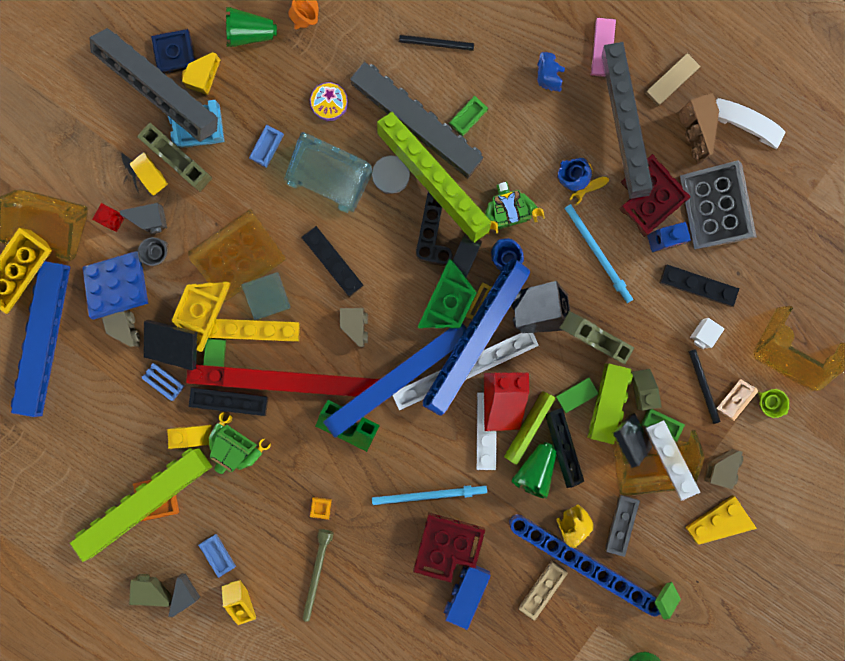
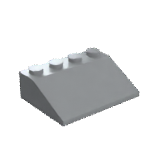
(718, 205)

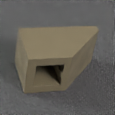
(352, 323)
(122, 328)
(724, 469)

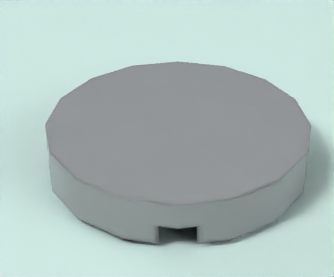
(390, 174)

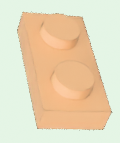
(737, 399)

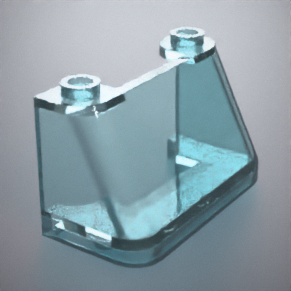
(328, 172)

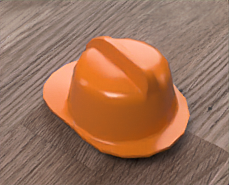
(303, 13)

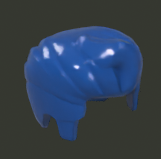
(547, 72)
(575, 174)
(505, 250)

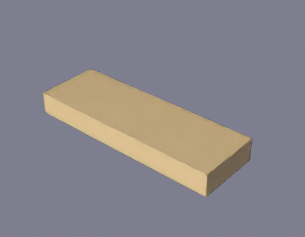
(672, 79)
(542, 590)

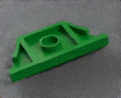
(449, 301)

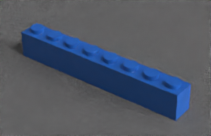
(40, 339)

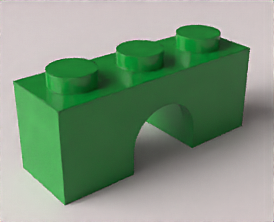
(359, 434)

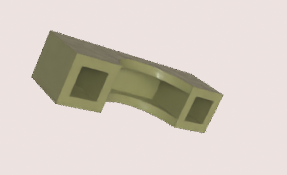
(174, 157)
(596, 337)

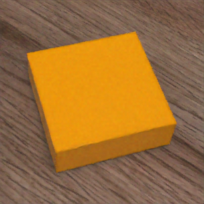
(320, 508)

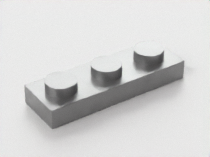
(622, 525)

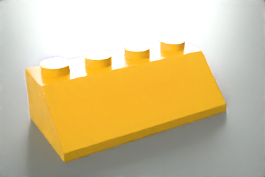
(19, 265)

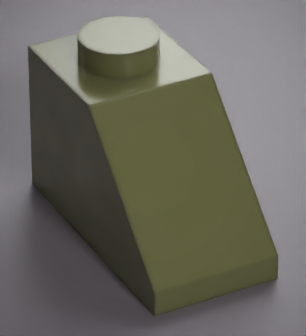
(645, 390)
(149, 592)

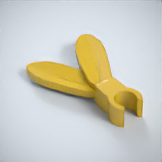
(593, 185)

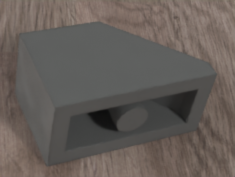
(148, 217)

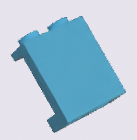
(184, 139)

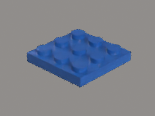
(114, 285)

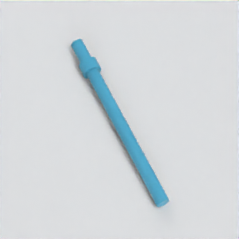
(619, 285)
(467, 491)

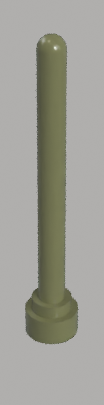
(324, 537)

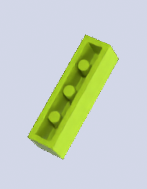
(609, 403)

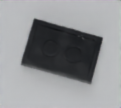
(170, 344)
(632, 440)

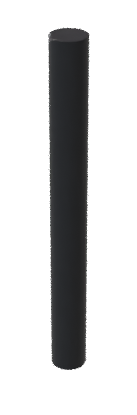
(436, 42)
(704, 386)

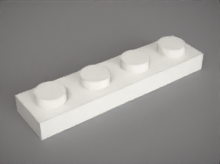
(485, 440)
(672, 460)

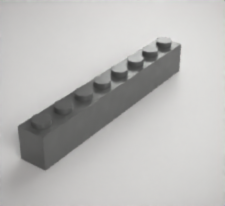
(154, 84)
(416, 119)
(626, 120)

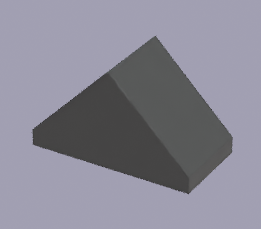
(183, 595)

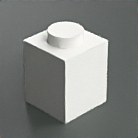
(706, 333)

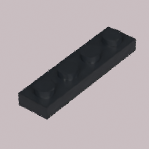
(332, 261)
(699, 285)
(228, 401)
(564, 447)

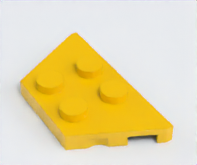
(200, 308)

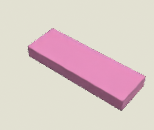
(603, 36)

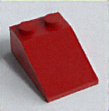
(505, 400)

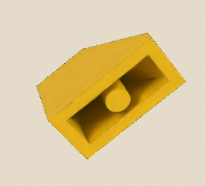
(201, 73)
(188, 436)
(237, 602)

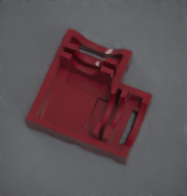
(663, 200)
(445, 544)

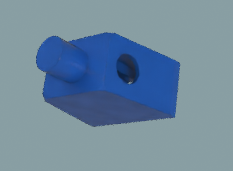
(670, 237)

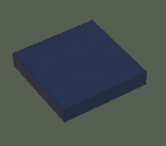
(173, 50)

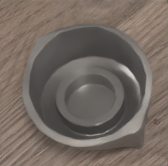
(152, 251)

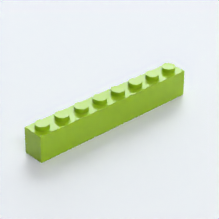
(433, 177)
(141, 504)

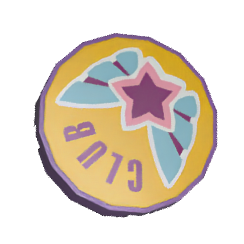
(329, 101)

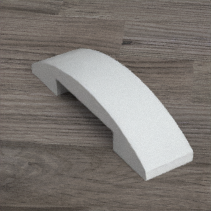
(750, 121)

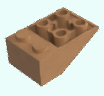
(700, 122)

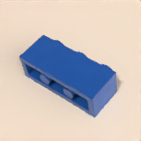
(466, 596)

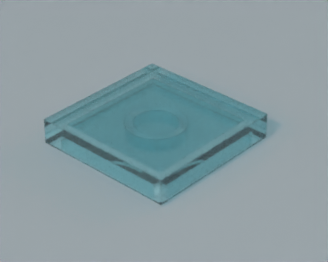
(266, 296)

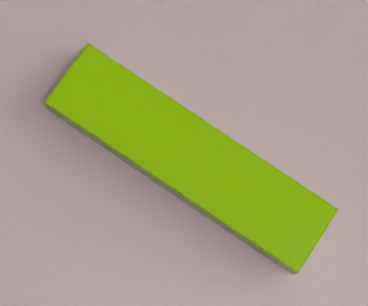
(529, 427)

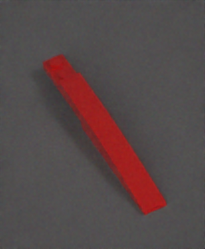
(279, 380)

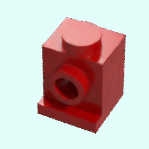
(108, 217)

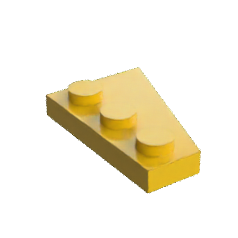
(720, 522)

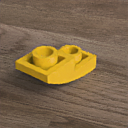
(148, 174)

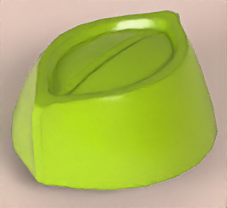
(774, 403)

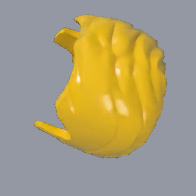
(575, 526)

